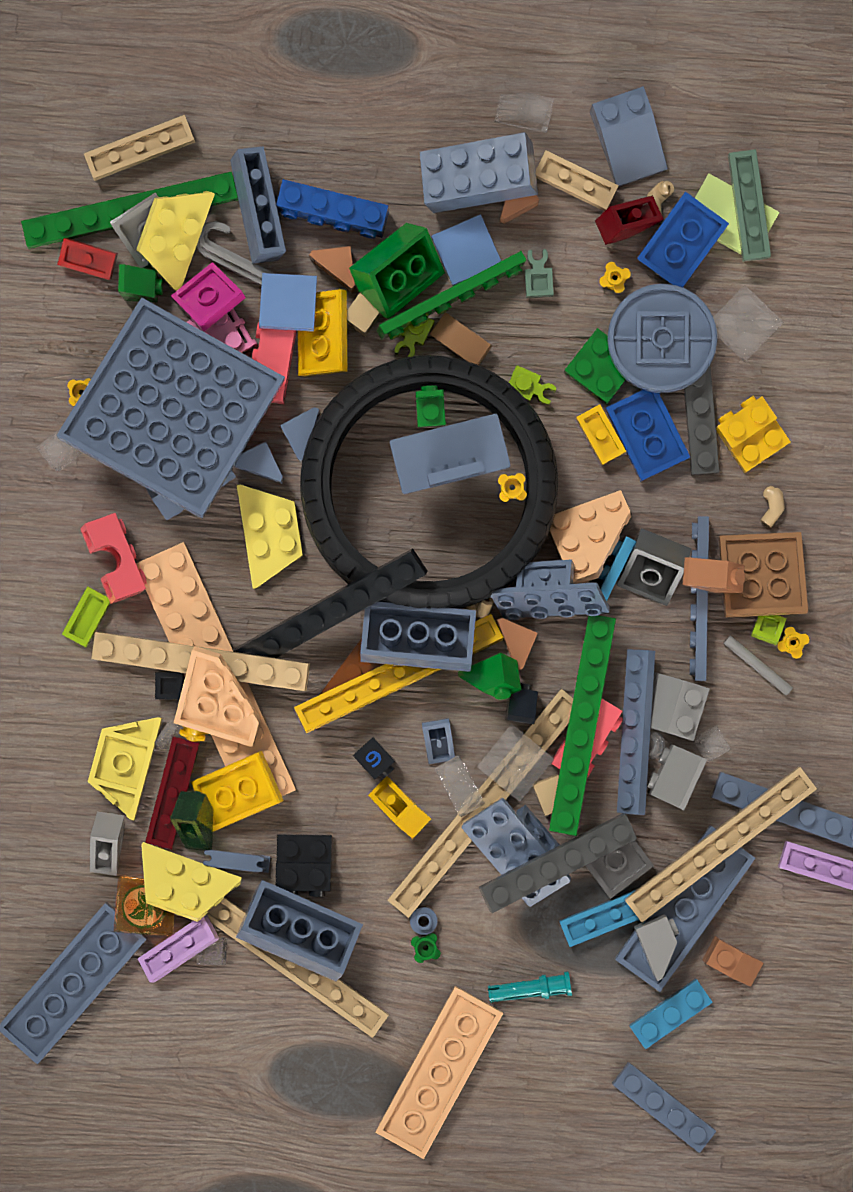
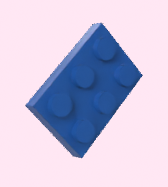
(682, 240)
(647, 433)

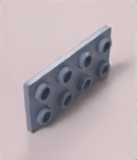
(450, 454)
(549, 590)
(512, 840)

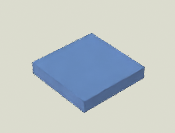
(466, 249)
(288, 302)

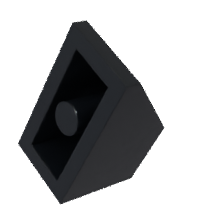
(522, 705)

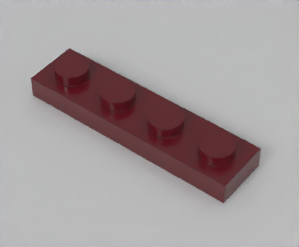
(175, 779)

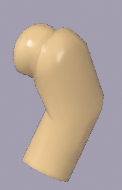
(661, 192)
(776, 505)
(482, 608)

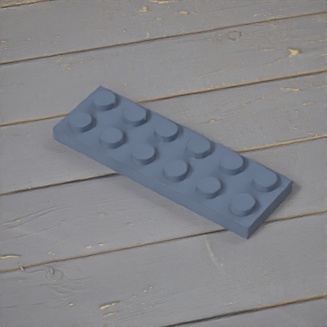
(691, 913)
(70, 985)

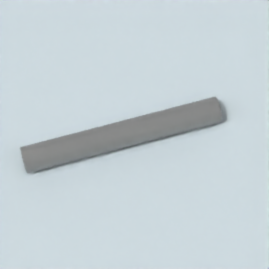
(758, 665)

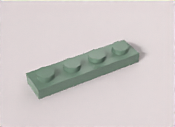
(749, 205)

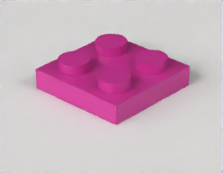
(208, 296)

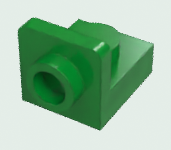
(430, 407)

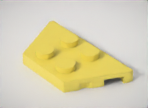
(173, 234)
(269, 533)
(124, 762)
(182, 883)

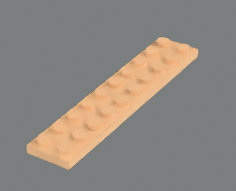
(192, 620)

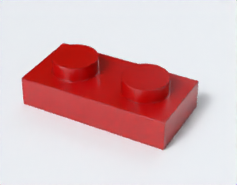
(87, 258)

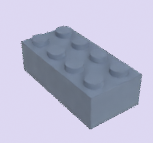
(478, 173)
(418, 636)
(299, 930)

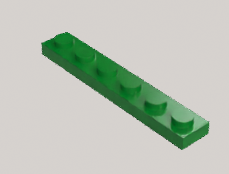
(442, 302)

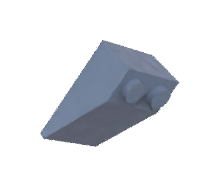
(629, 136)

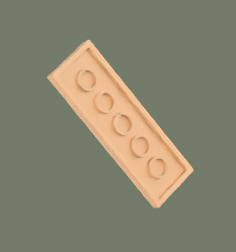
(439, 1072)

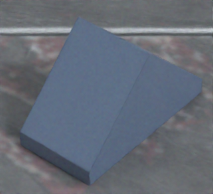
(299, 429)
(260, 462)
(438, 740)

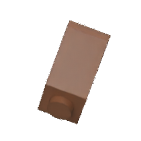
(714, 575)
(732, 961)

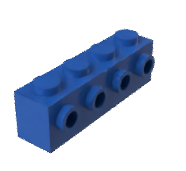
(332, 208)

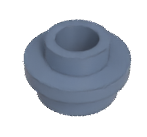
(430, 914)

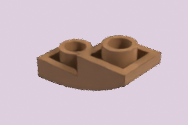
(461, 339)

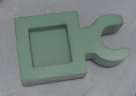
(538, 279)

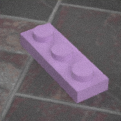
(817, 865)
(178, 949)

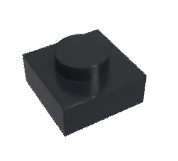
(168, 685)

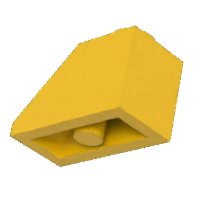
(399, 807)

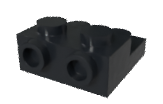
(304, 863)

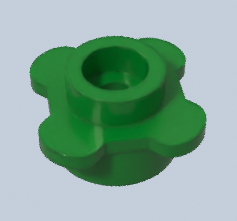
(421, 954)

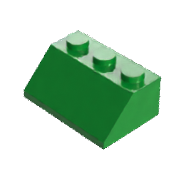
(398, 269)

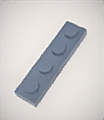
(664, 1107)

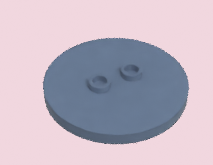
(662, 338)

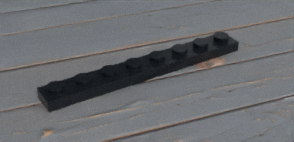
(336, 607)

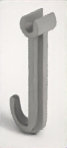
(227, 258)

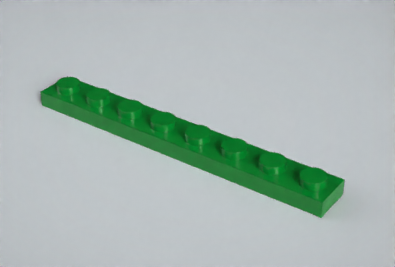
(97, 216)
(582, 725)

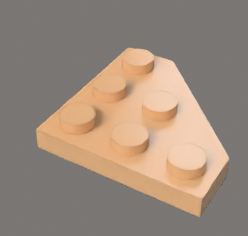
(590, 533)
(215, 700)

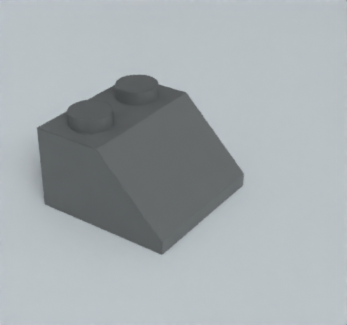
(654, 567)

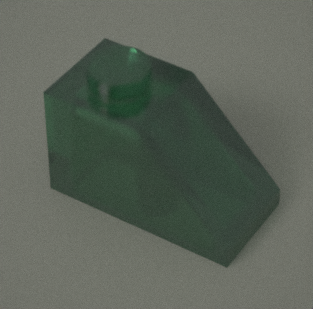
(194, 820)

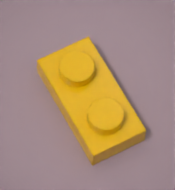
(600, 434)

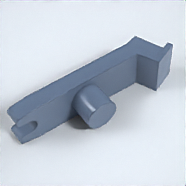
(238, 861)

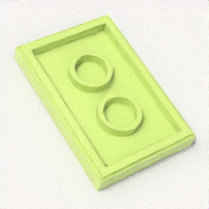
(719, 198)

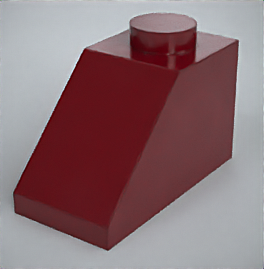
(628, 219)

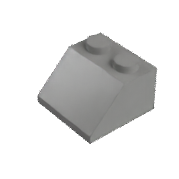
(677, 706)
(676, 776)

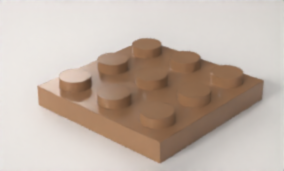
(772, 574)

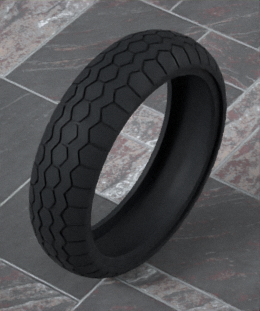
(462, 379)

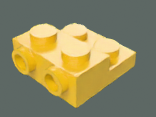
(752, 433)

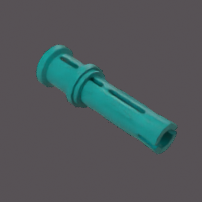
(543, 987)

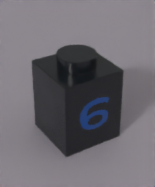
(375, 759)

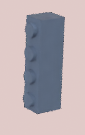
(257, 205)

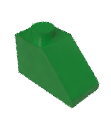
(138, 283)
(494, 676)

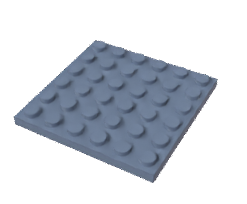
(171, 407)

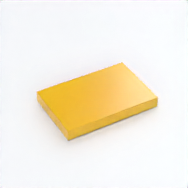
(325, 347)
(239, 790)

